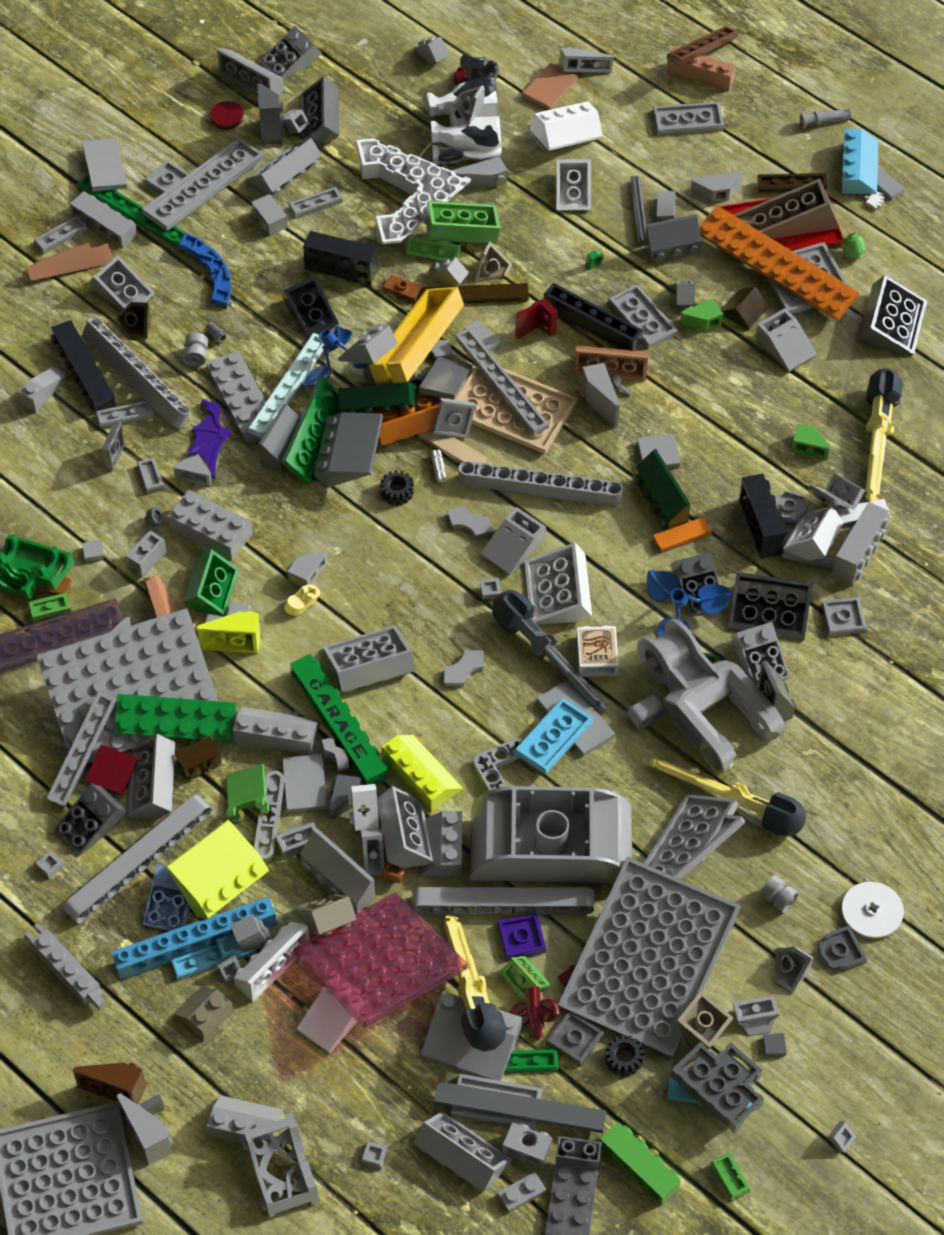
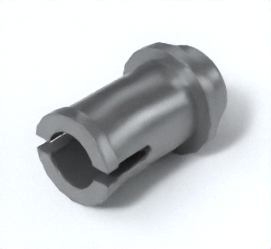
(218, 334)

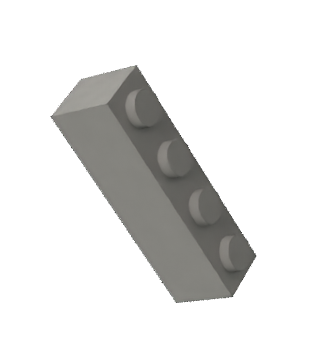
(103, 219)

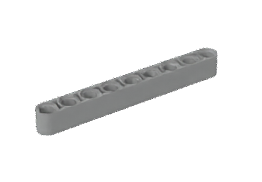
(136, 372)
(529, 481)
(137, 859)
(502, 900)

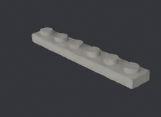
(81, 749)

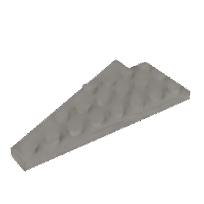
(694, 833)

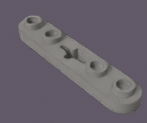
(266, 833)

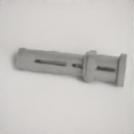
(817, 118)

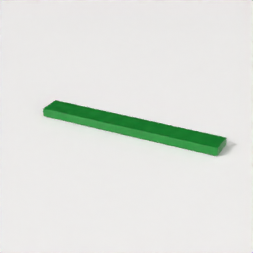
(132, 211)

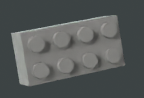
(210, 525)
(861, 544)

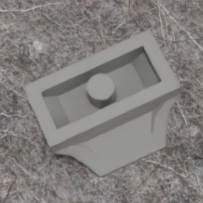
(294, 839)
(756, 1014)

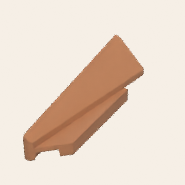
(71, 260)
(159, 596)

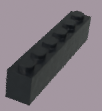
(594, 318)
(83, 366)

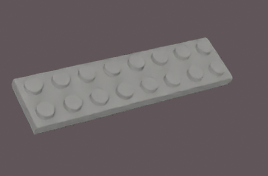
(202, 184)

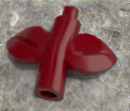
(535, 1011)

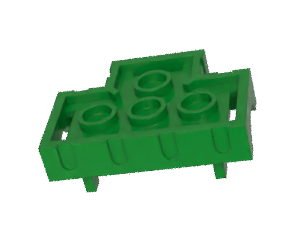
(30, 566)

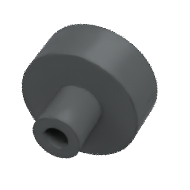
(154, 516)

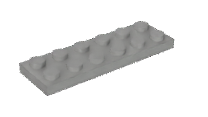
(238, 391)

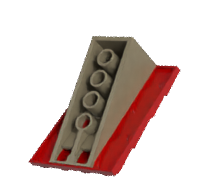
(794, 218)

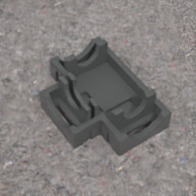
(721, 1083)

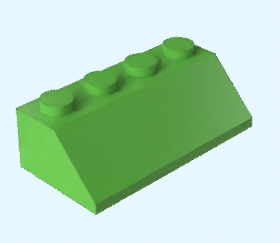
(462, 222)

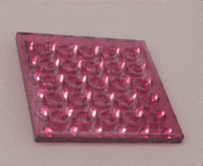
(380, 960)

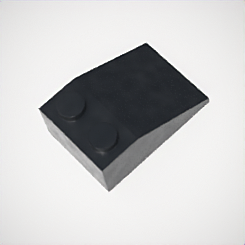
(309, 307)

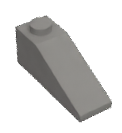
(584, 61)
(484, 173)
(41, 388)

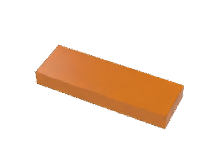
(682, 534)

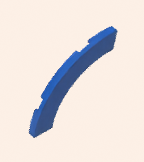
(215, 266)

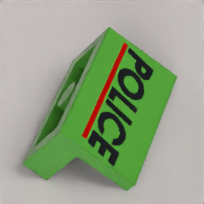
(523, 974)

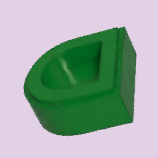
(594, 259)

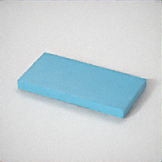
(553, 736)

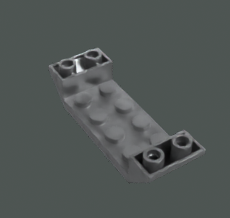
(573, 1187)

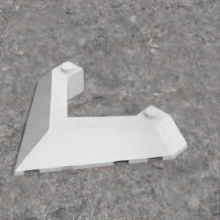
(414, 176)

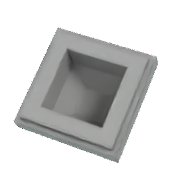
(228, 968)

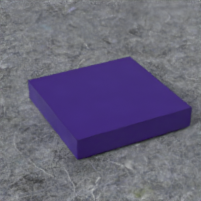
(521, 936)

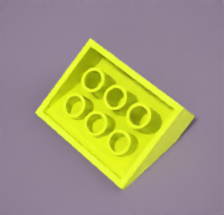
(216, 870)

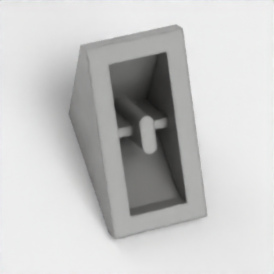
(193, 471)

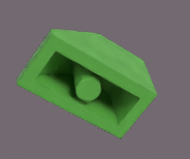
(810, 442)

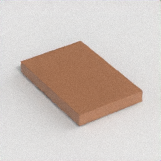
(549, 86)

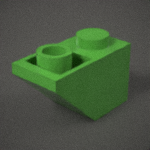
(702, 316)

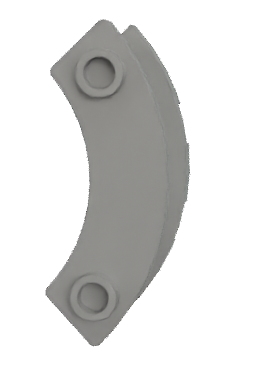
(304, 1184)

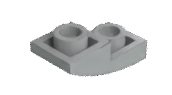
(666, 205)

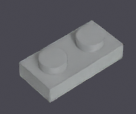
(521, 1192)

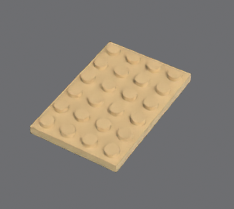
(497, 417)

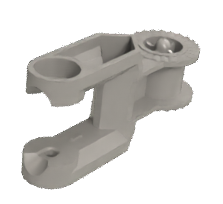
(698, 685)

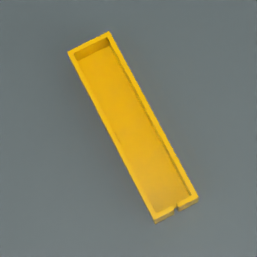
(418, 335)

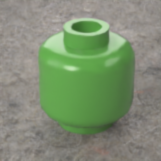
(853, 246)

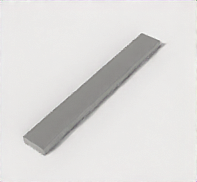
(501, 381)

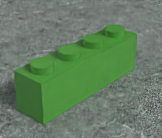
(640, 1163)

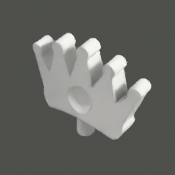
(875, 200)

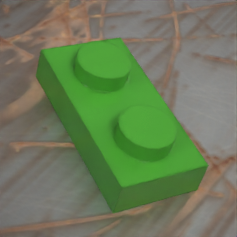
(49, 607)

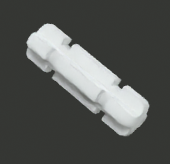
(438, 466)

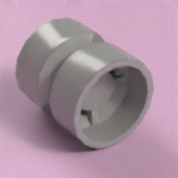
(195, 349)
(781, 895)

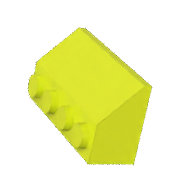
(420, 770)

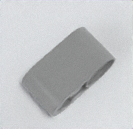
(647, 712)

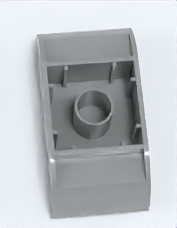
(549, 835)

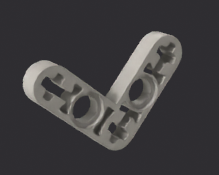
(493, 763)

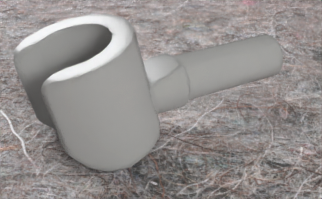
(616, 382)

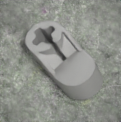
(335, 754)

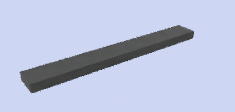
(520, 1107)

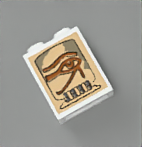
(597, 651)

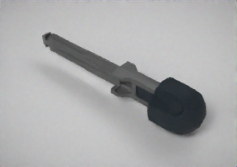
(515, 614)

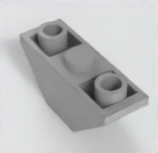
(717, 187)

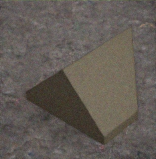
(492, 264)

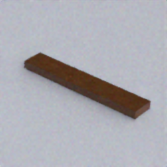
(702, 45)

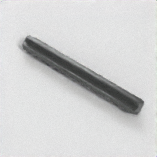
(638, 208)

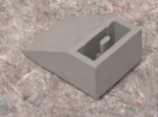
(291, 54)
(785, 339)
(514, 541)
(756, 646)

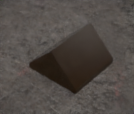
(745, 307)

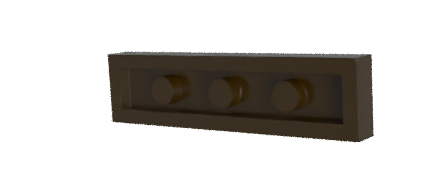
(787, 182)

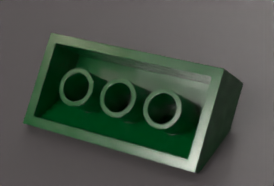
(378, 397)
(662, 491)

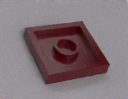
(112, 769)

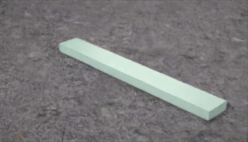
(288, 385)

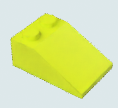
(231, 633)

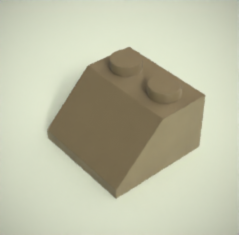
(205, 1012)
(703, 1021)

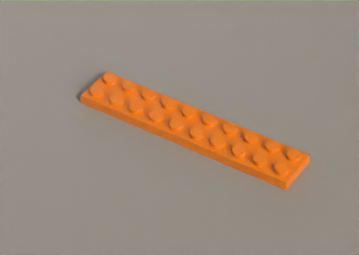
(778, 263)

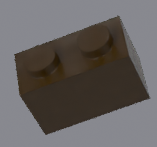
(198, 758)

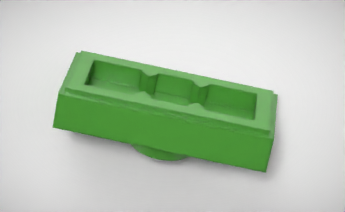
(730, 1176)

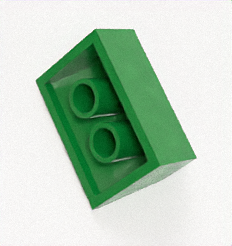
(210, 584)

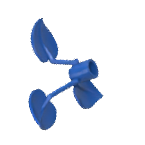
(331, 341)
(665, 584)

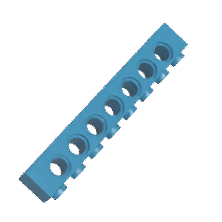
(187, 939)

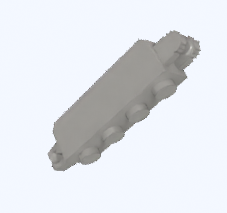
(66, 967)

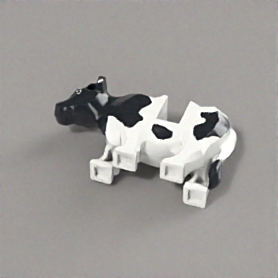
(483, 135)

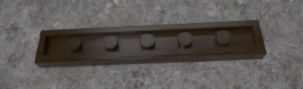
(490, 293)

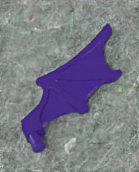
(209, 436)

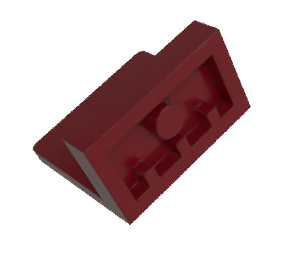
(536, 315)

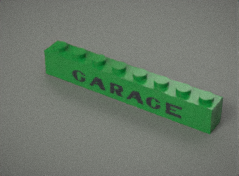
(339, 721)

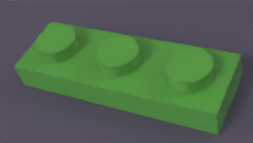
(432, 249)

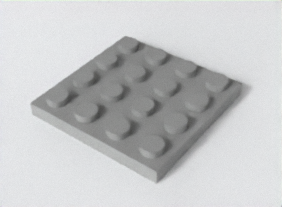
(817, 255)

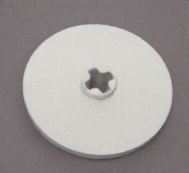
(882, 899)

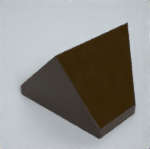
(136, 319)

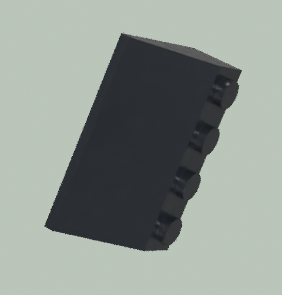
(770, 599)

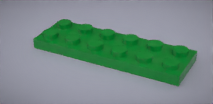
(306, 441)
(175, 718)

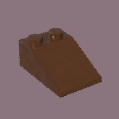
(111, 1080)

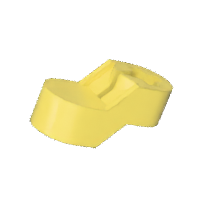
(302, 600)

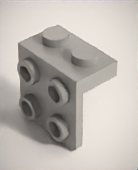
(840, 493)

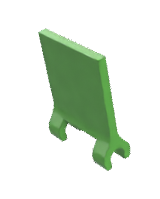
(246, 789)

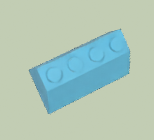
(859, 162)

